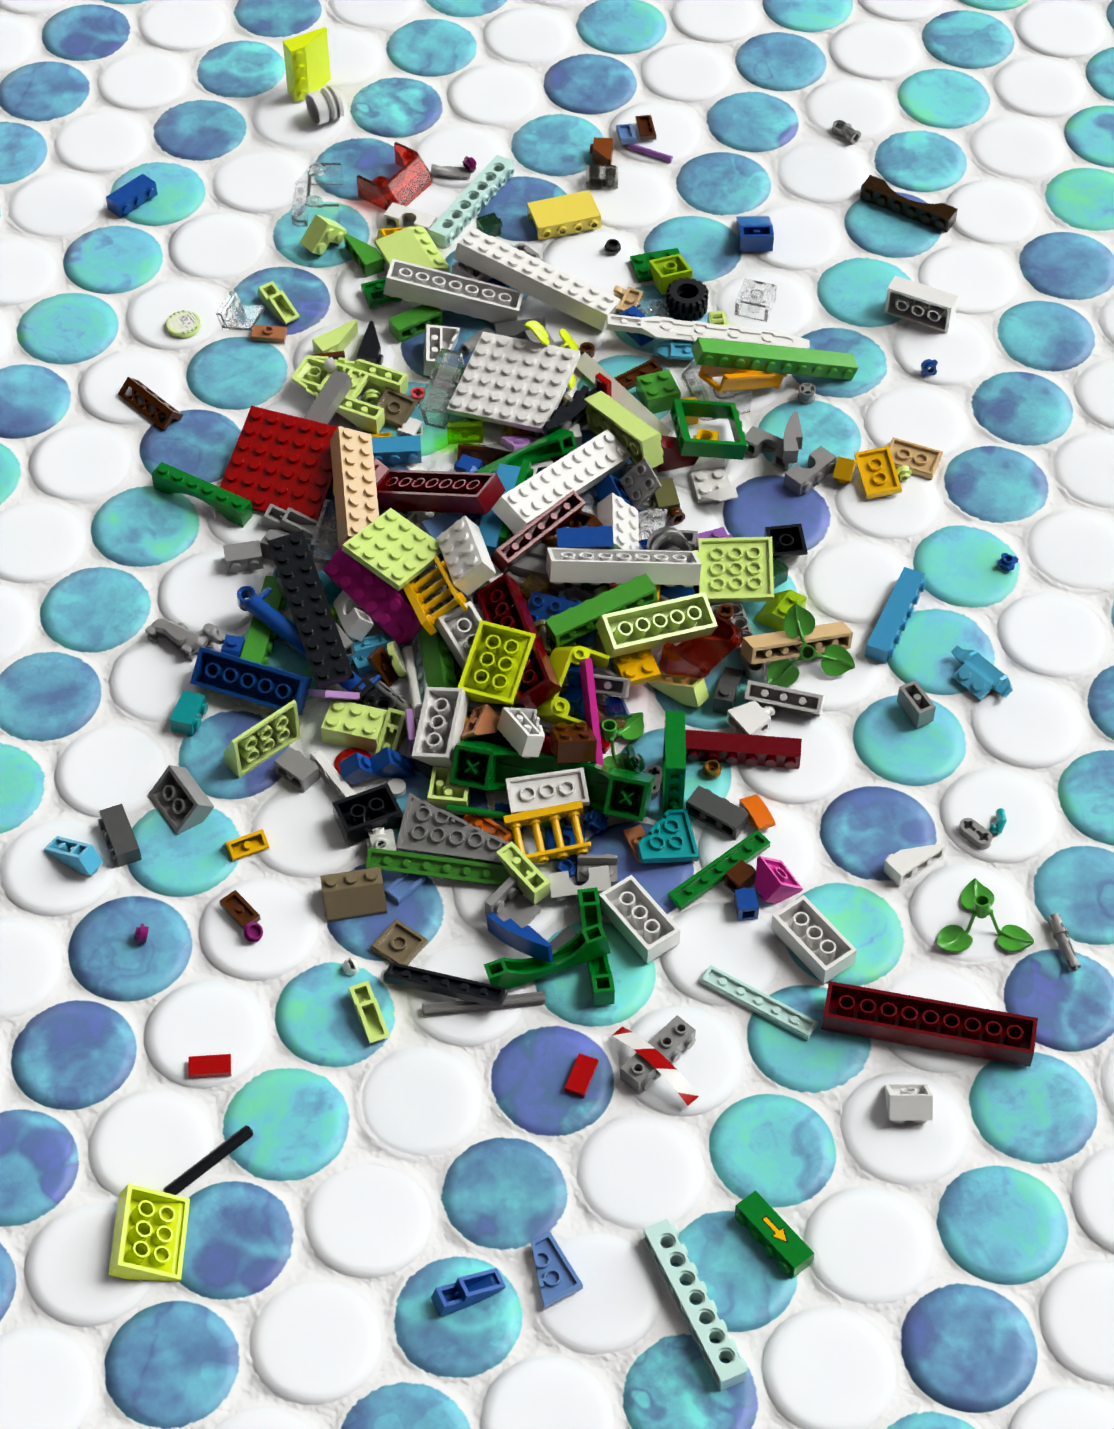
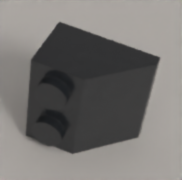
(787, 540)

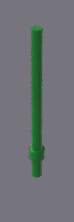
(489, 813)

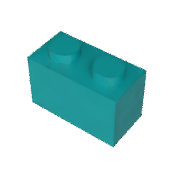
(188, 713)

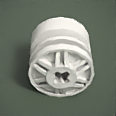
(324, 105)

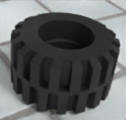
(687, 299)

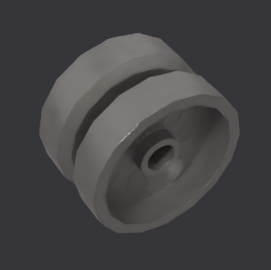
(668, 539)

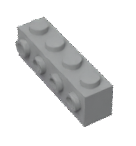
(670, 1042)

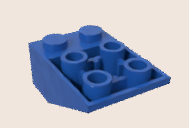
(755, 233)

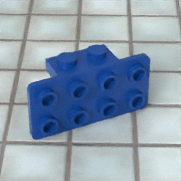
(544, 606)

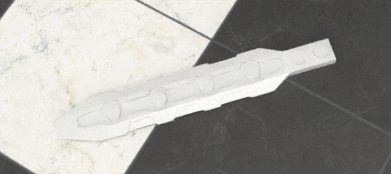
(672, 329)

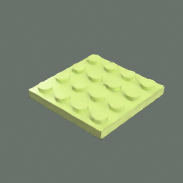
(393, 549)
(736, 569)

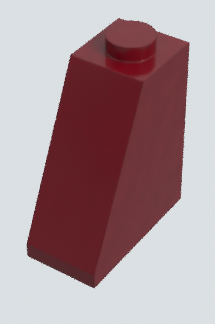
(672, 456)

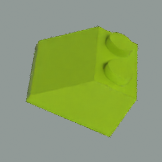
(668, 269)
(774, 612)

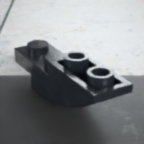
(568, 415)

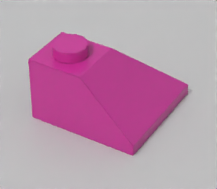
(775, 880)

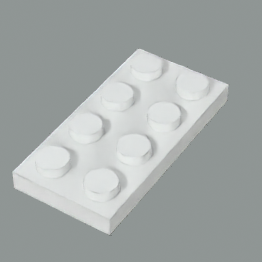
(546, 790)

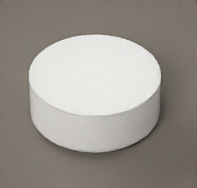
(397, 787)

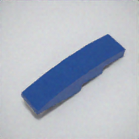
(521, 939)

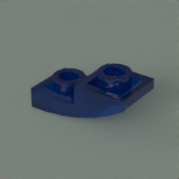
(617, 708)

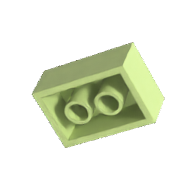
(353, 725)

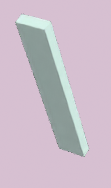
(759, 1002)

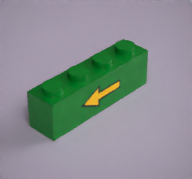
(773, 1234)

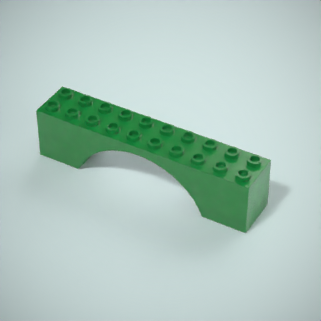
(609, 788)

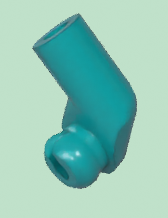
(1001, 821)

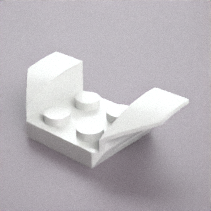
(712, 481)

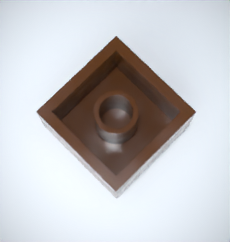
(573, 743)

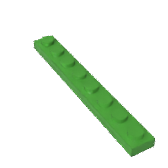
(437, 866)

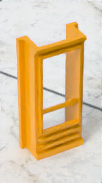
(739, 379)

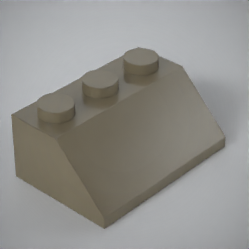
(353, 894)

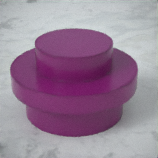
(469, 163)
(252, 932)
(141, 933)

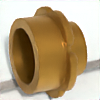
(712, 765)

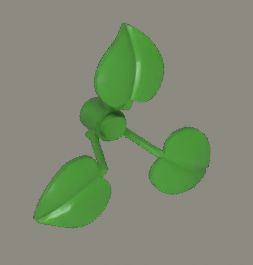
(799, 623)
(631, 731)
(980, 899)

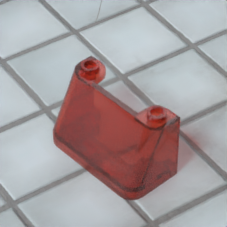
(700, 655)

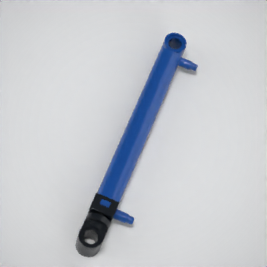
(288, 632)

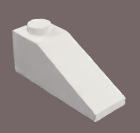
(910, 862)

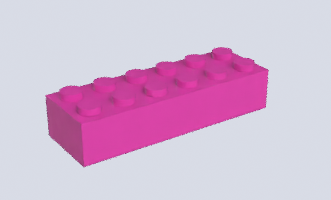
(375, 596)

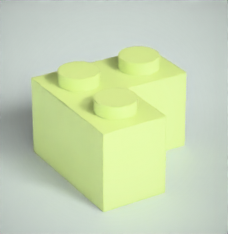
(321, 233)
(444, 793)

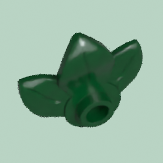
(633, 761)

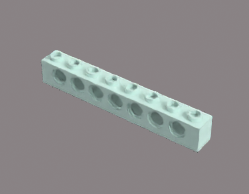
(471, 201)
(724, 1374)

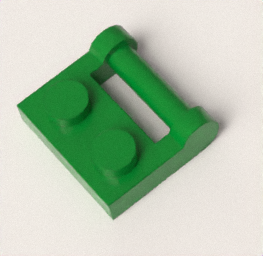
(375, 289)

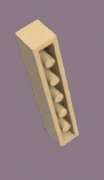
(780, 646)

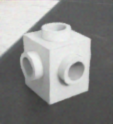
(380, 834)

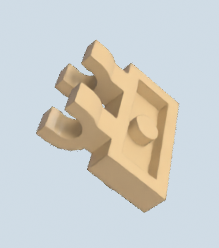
(629, 297)

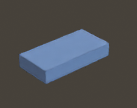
(626, 134)
(404, 887)

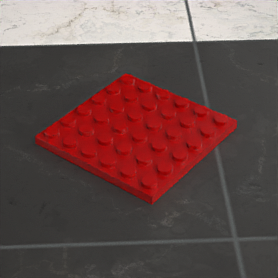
(281, 462)

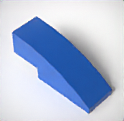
(467, 1291)

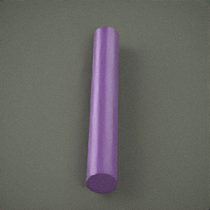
(650, 152)

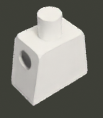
(750, 718)

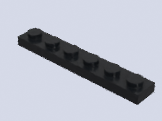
(445, 984)

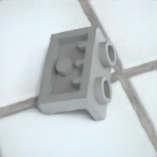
(587, 860)

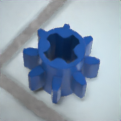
(595, 821)

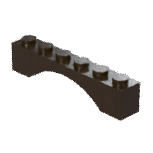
(935, 215)

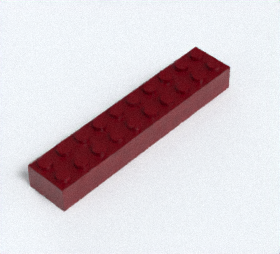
(930, 1023)

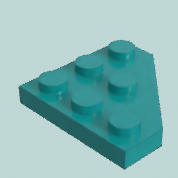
(669, 840)

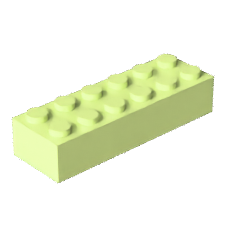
(628, 429)
(656, 625)

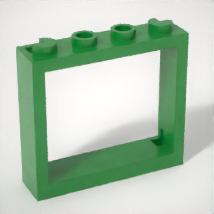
(702, 447)
(674, 760)

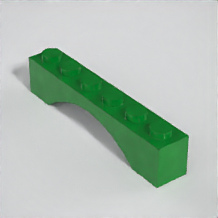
(550, 446)
(231, 506)
(585, 946)
(598, 968)

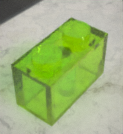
(465, 431)

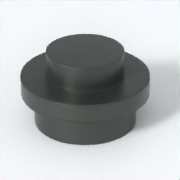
(612, 246)

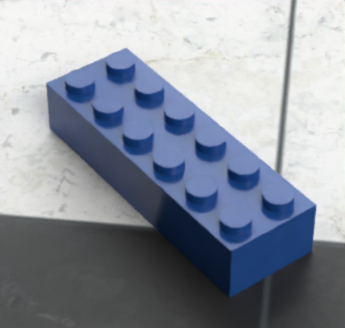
(249, 680)

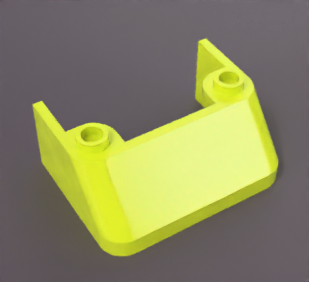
(557, 708)

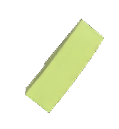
(277, 303)
(368, 1012)

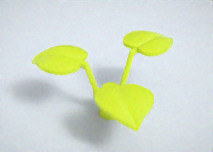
(539, 331)

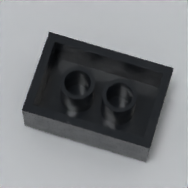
(366, 811)

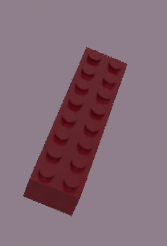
(439, 491)
(506, 606)

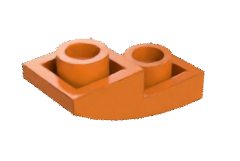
(758, 812)

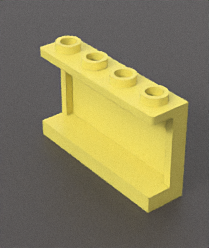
(564, 215)

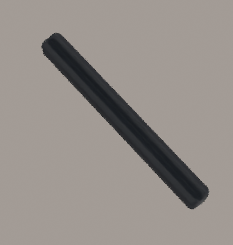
(209, 1161)

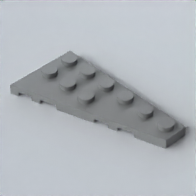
(442, 834)

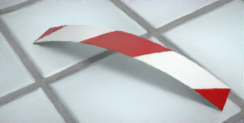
(659, 1062)

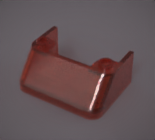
(403, 186)

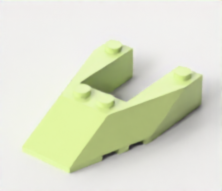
(363, 374)

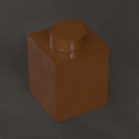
(740, 876)

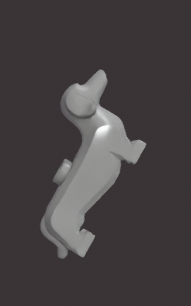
(181, 637)

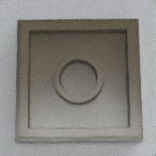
(396, 407)
(399, 944)

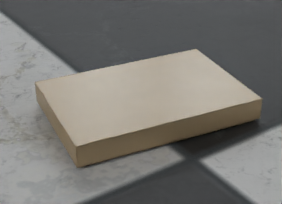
(920, 459)

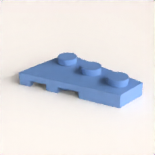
(553, 1271)

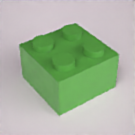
(657, 391)

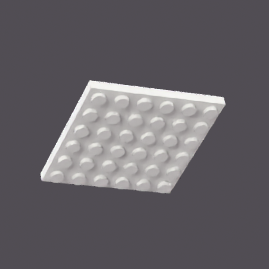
(513, 382)

